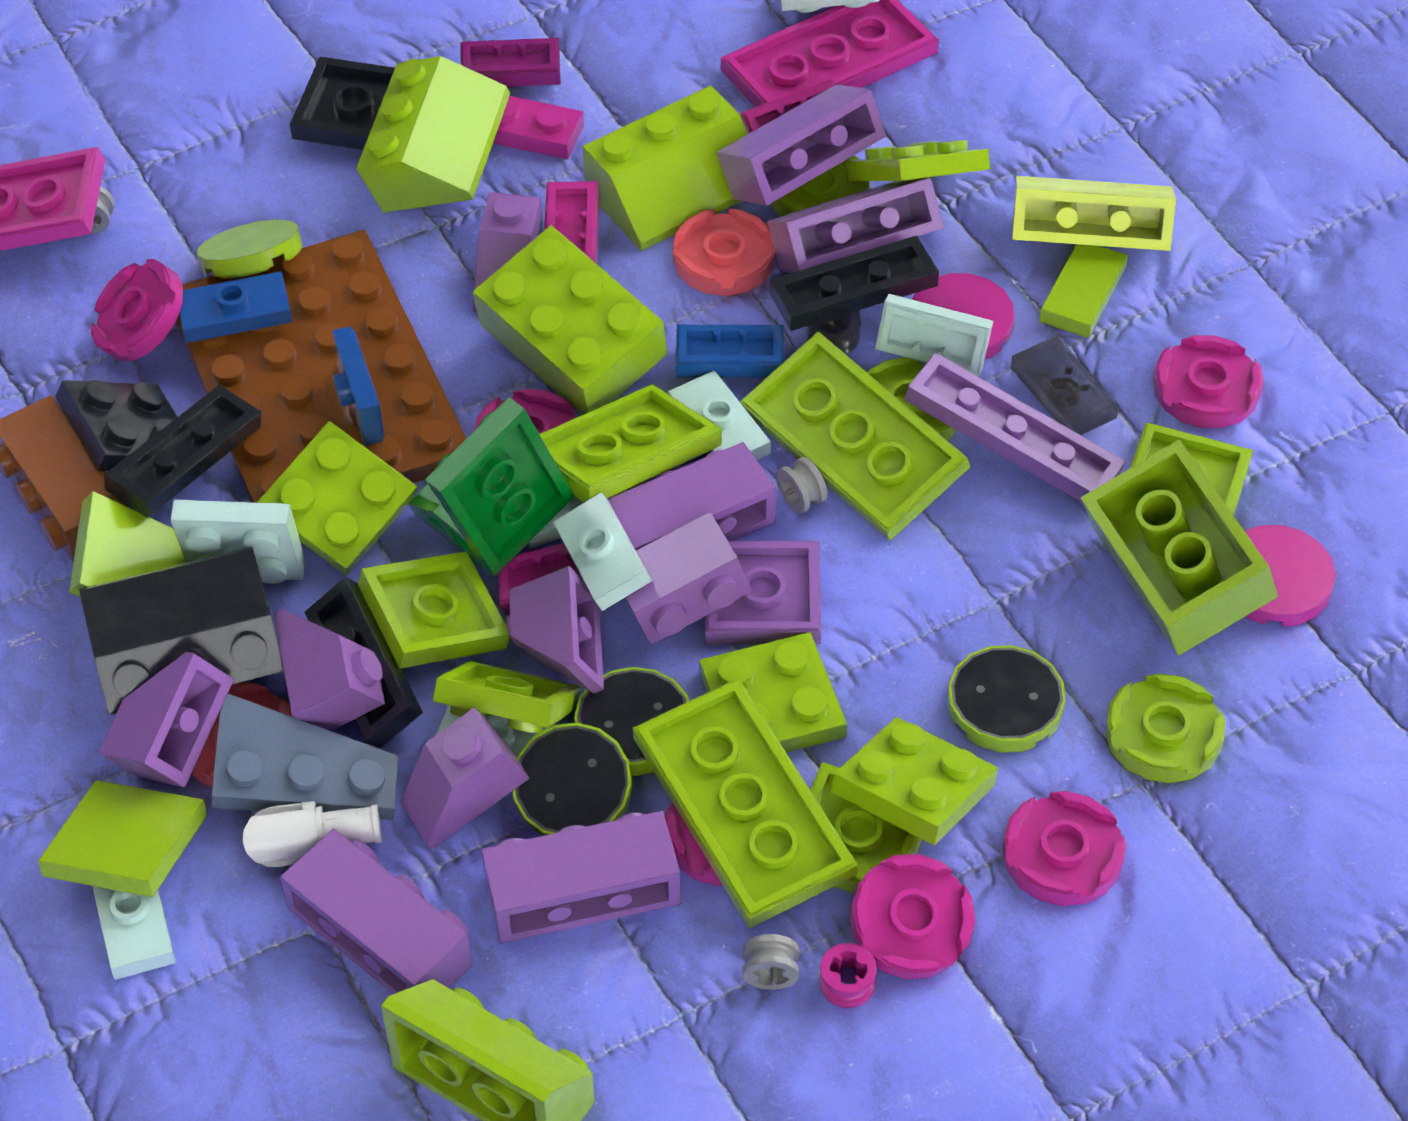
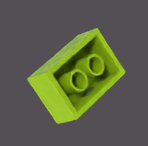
(570, 322)
(1180, 547)

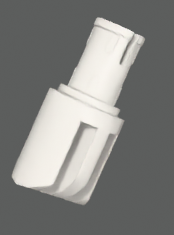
(287, 832)

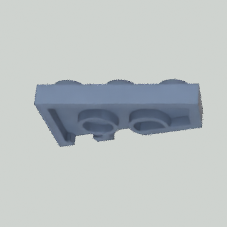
(282, 761)

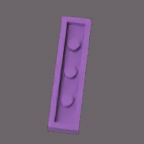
(1011, 428)

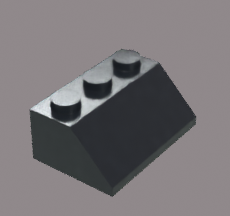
(192, 607)

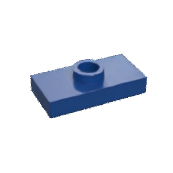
(234, 307)
(729, 350)
(356, 387)

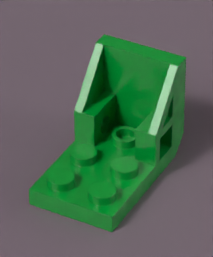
(494, 489)

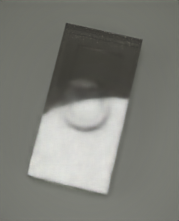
(1064, 386)

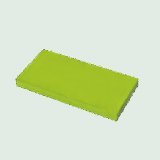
(856, 435)
(745, 802)

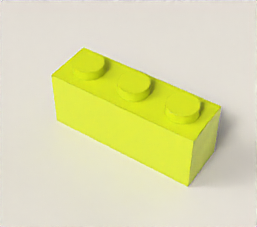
(1093, 213)

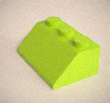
(431, 134)
(665, 166)
(482, 1061)

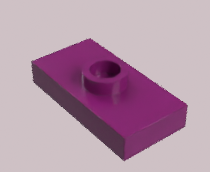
(514, 61)

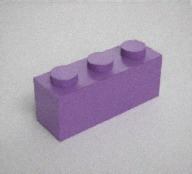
(801, 144)
(855, 224)
(723, 483)
(581, 876)
(375, 916)

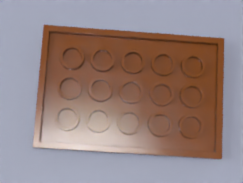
(292, 366)

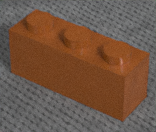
(50, 469)

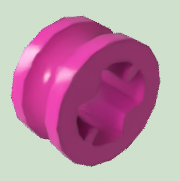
(865, 973)

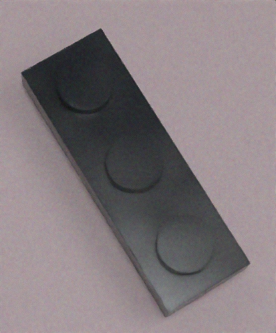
(853, 282)
(182, 451)
(348, 615)

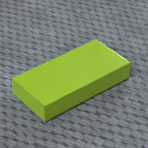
(1083, 289)

